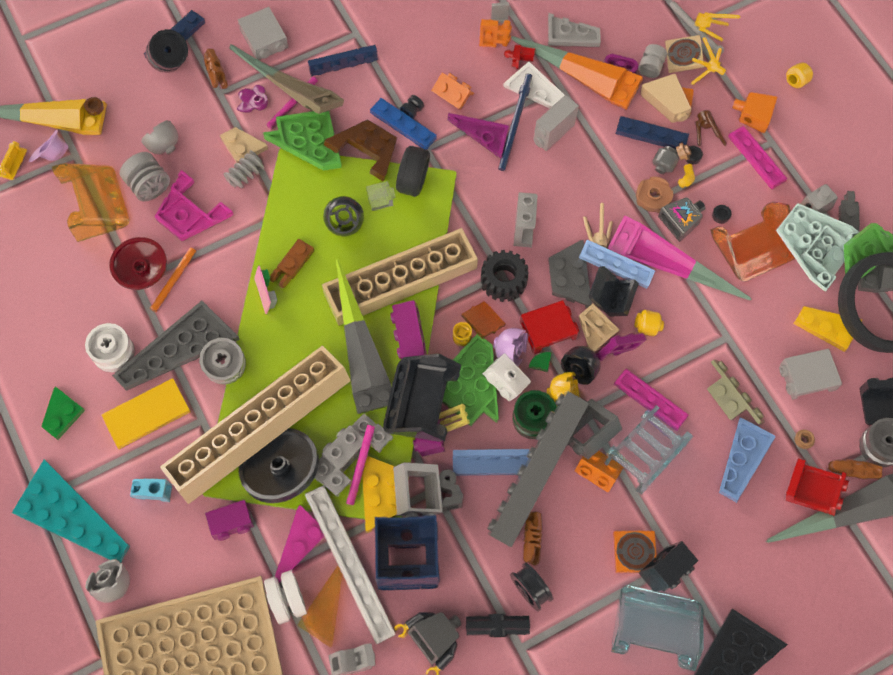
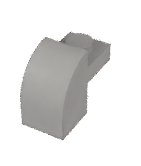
(352, 660)

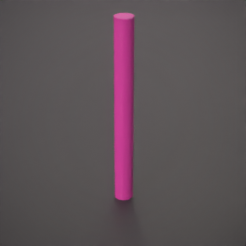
(289, 105)
(360, 464)

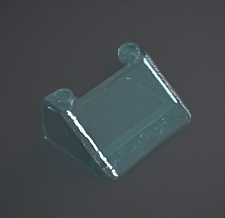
(659, 623)

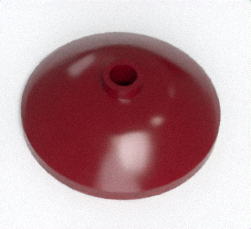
(133, 255)

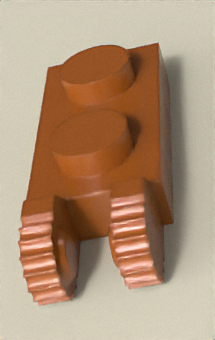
(292, 262)

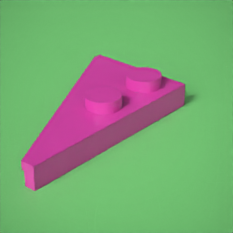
(301, 540)

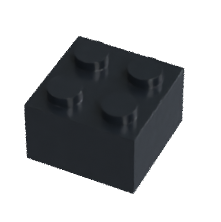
(669, 567)

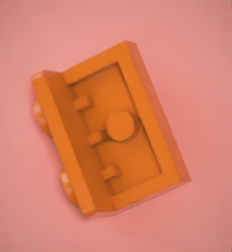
(451, 90)
(598, 472)

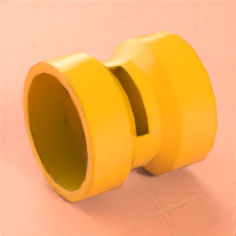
(462, 329)

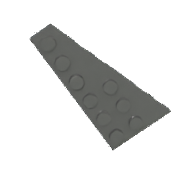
(175, 346)

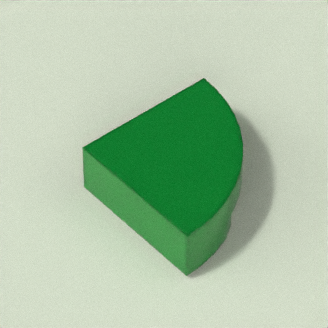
(541, 361)

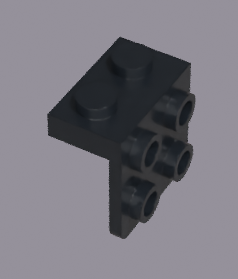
(612, 294)
(877, 399)

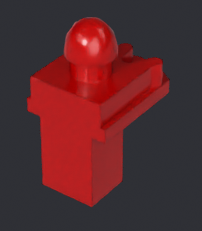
(520, 53)

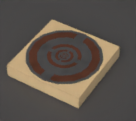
(682, 51)

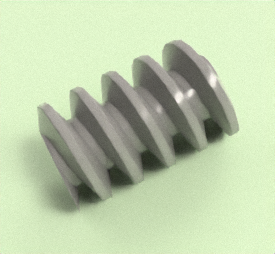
(244, 169)

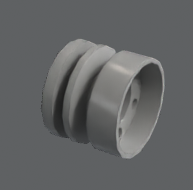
(144, 176)

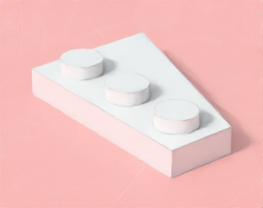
(541, 89)

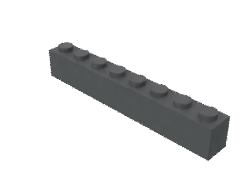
(537, 469)

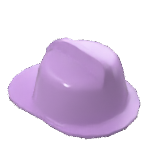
(52, 149)

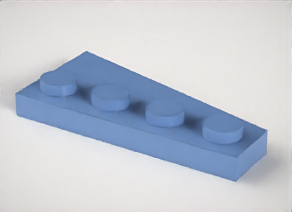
(745, 456)

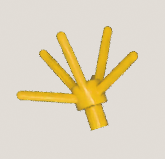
(712, 66)

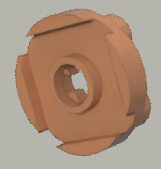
(651, 203)

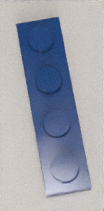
(403, 124)

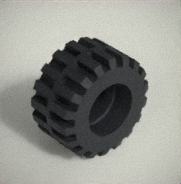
(506, 262)

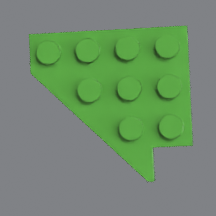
(305, 137)
(472, 386)

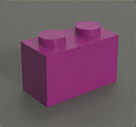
(229, 520)

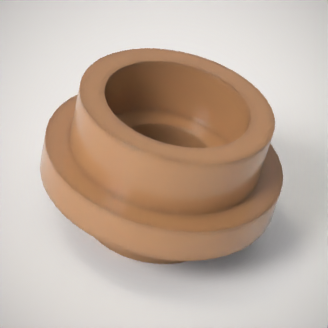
(683, 151)
(806, 434)

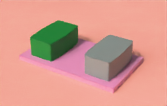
(262, 281)

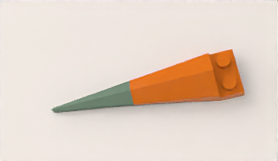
(607, 80)

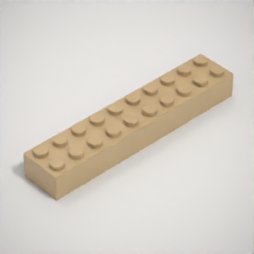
(255, 424)

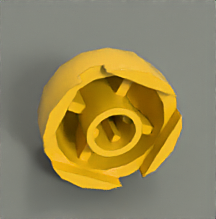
(563, 383)

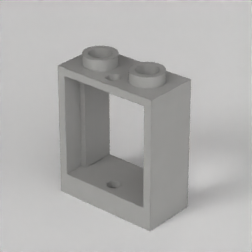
(432, 489)

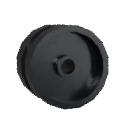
(170, 60)

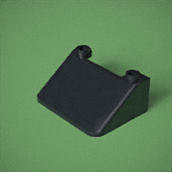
(419, 396)

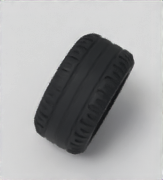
(412, 171)

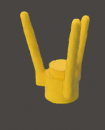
(705, 19)

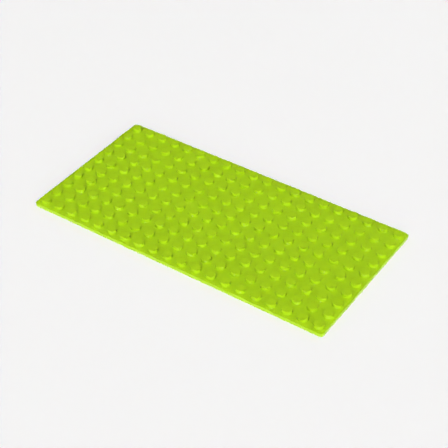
(302, 315)

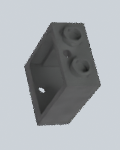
(604, 435)

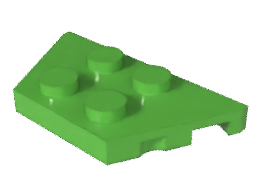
(867, 242)

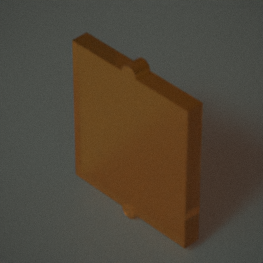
(483, 319)

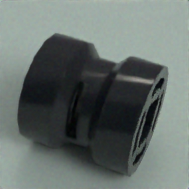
(412, 106)

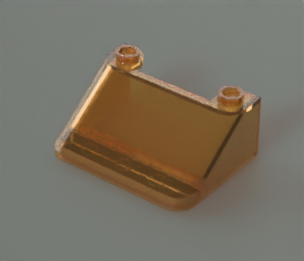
(757, 247)

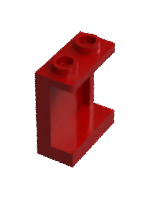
(548, 325)
(816, 488)

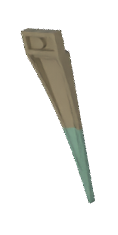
(306, 94)

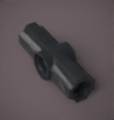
(497, 625)

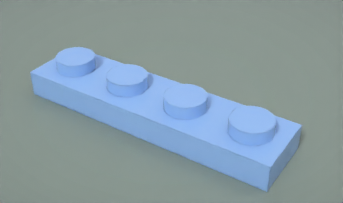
(616, 263)

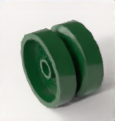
(526, 406)

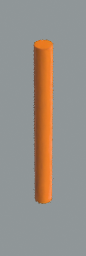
(173, 279)

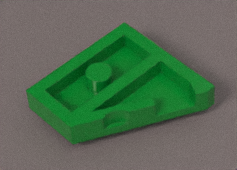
(60, 414)

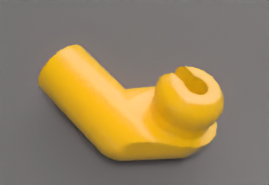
(688, 178)

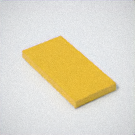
(145, 413)

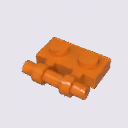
(489, 30)

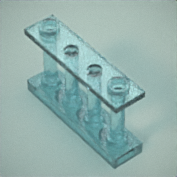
(655, 466)

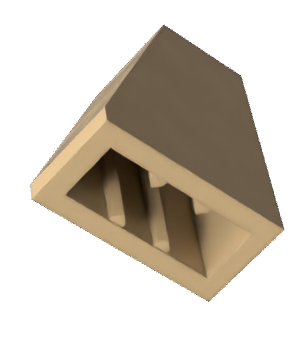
(667, 98)

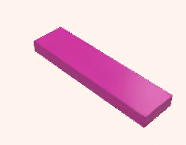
(757, 157)
(649, 398)

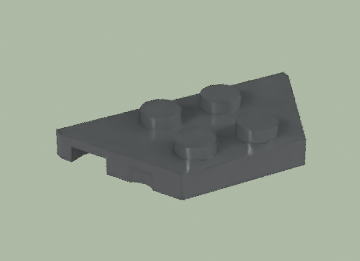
(570, 275)

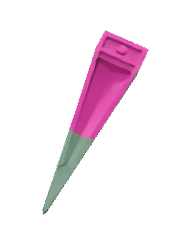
(647, 247)

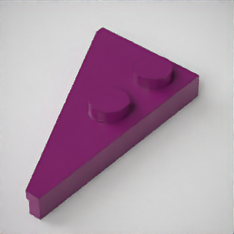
(487, 133)

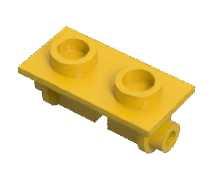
(12, 161)

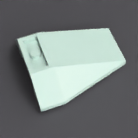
(816, 242)

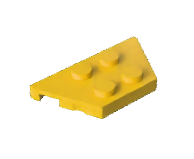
(378, 491)

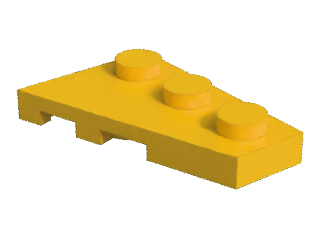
(825, 326)

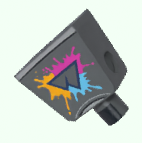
(682, 217)

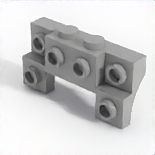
(345, 450)

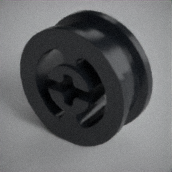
(531, 586)

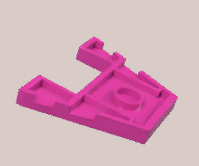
(183, 216)

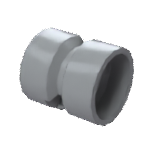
(652, 61)

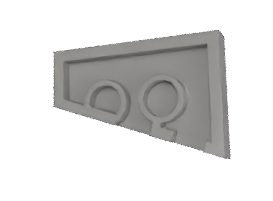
(566, 33)

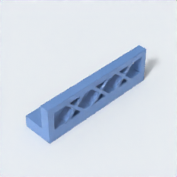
(488, 461)

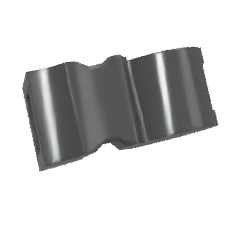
(449, 486)

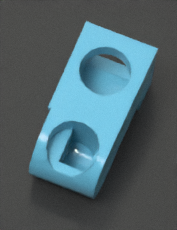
(151, 489)

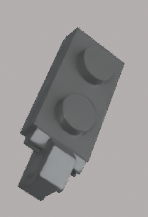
(849, 210)

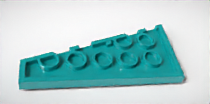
(61, 510)

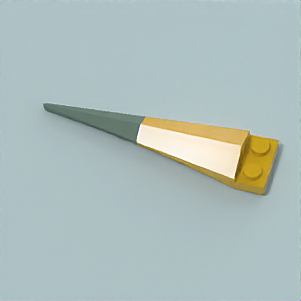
(63, 115)

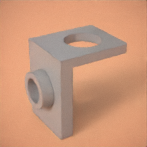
(500, 11)

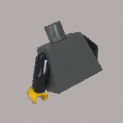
(434, 637)

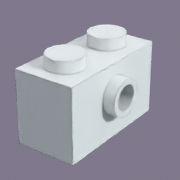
(506, 377)

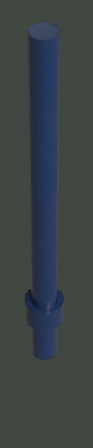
(524, 92)

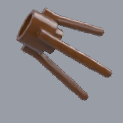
(707, 121)

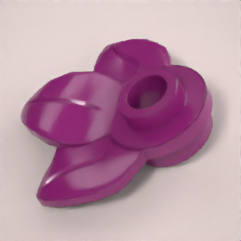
(252, 99)

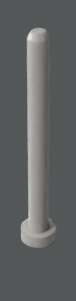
(691, 23)

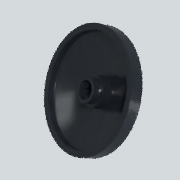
(281, 468)

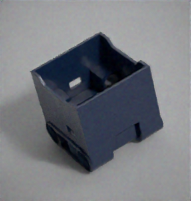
(388, 534)

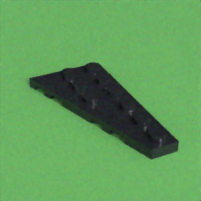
(739, 648)

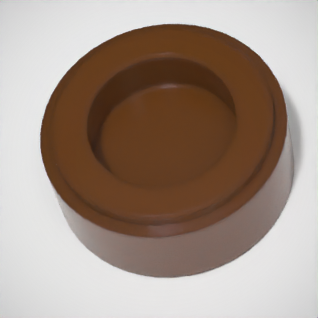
(93, 106)

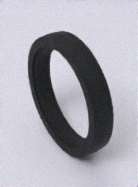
(847, 306)

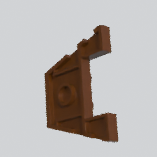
(370, 140)

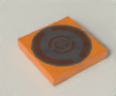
(633, 550)

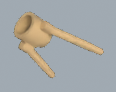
(600, 237)

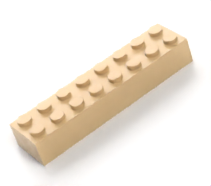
(405, 274)

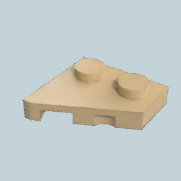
(240, 143)
(596, 328)

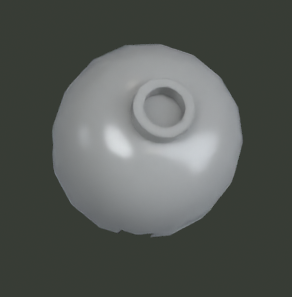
(162, 139)
(109, 582)

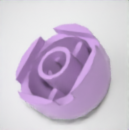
(512, 343)

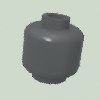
(665, 160)

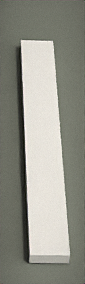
(350, 565)

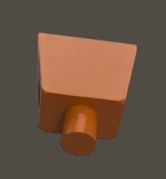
(756, 110)

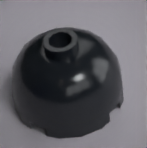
(583, 363)

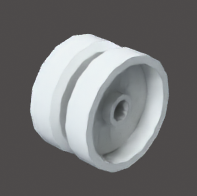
(109, 347)
(285, 597)

